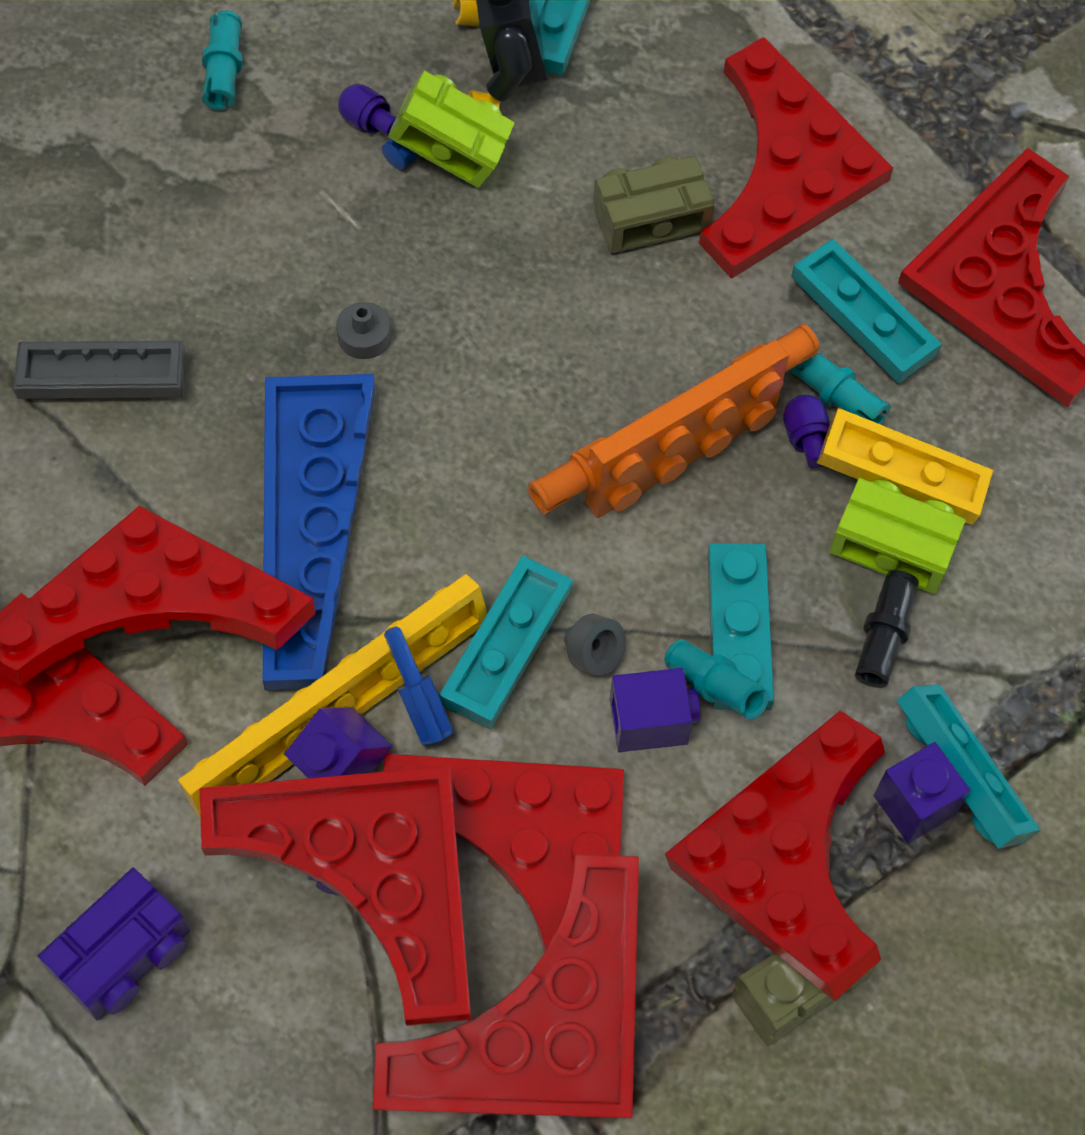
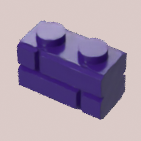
(116, 945)

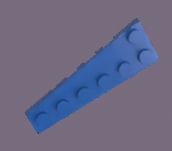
(310, 494)

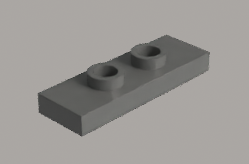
(99, 369)

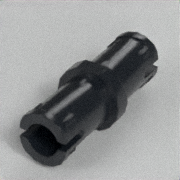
(887, 628)

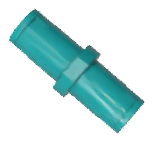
(222, 60)
(840, 388)
(717, 679)

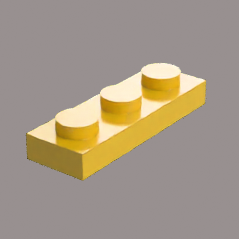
(917, 468)

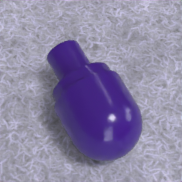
(365, 109)
(806, 426)

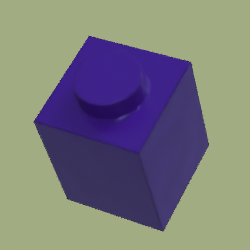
(652, 709)
(337, 744)
(921, 792)

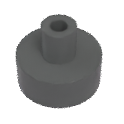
(363, 330)
(595, 644)

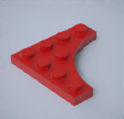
(804, 165)
(990, 279)
(143, 580)
(87, 708)
(532, 822)
(380, 847)
(770, 852)
(555, 1039)

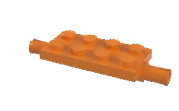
(678, 432)

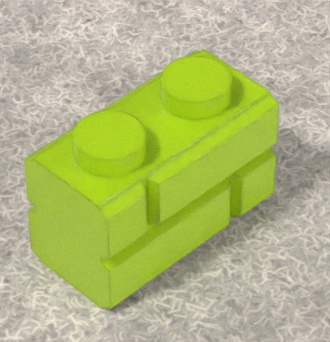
(451, 128)
(897, 533)

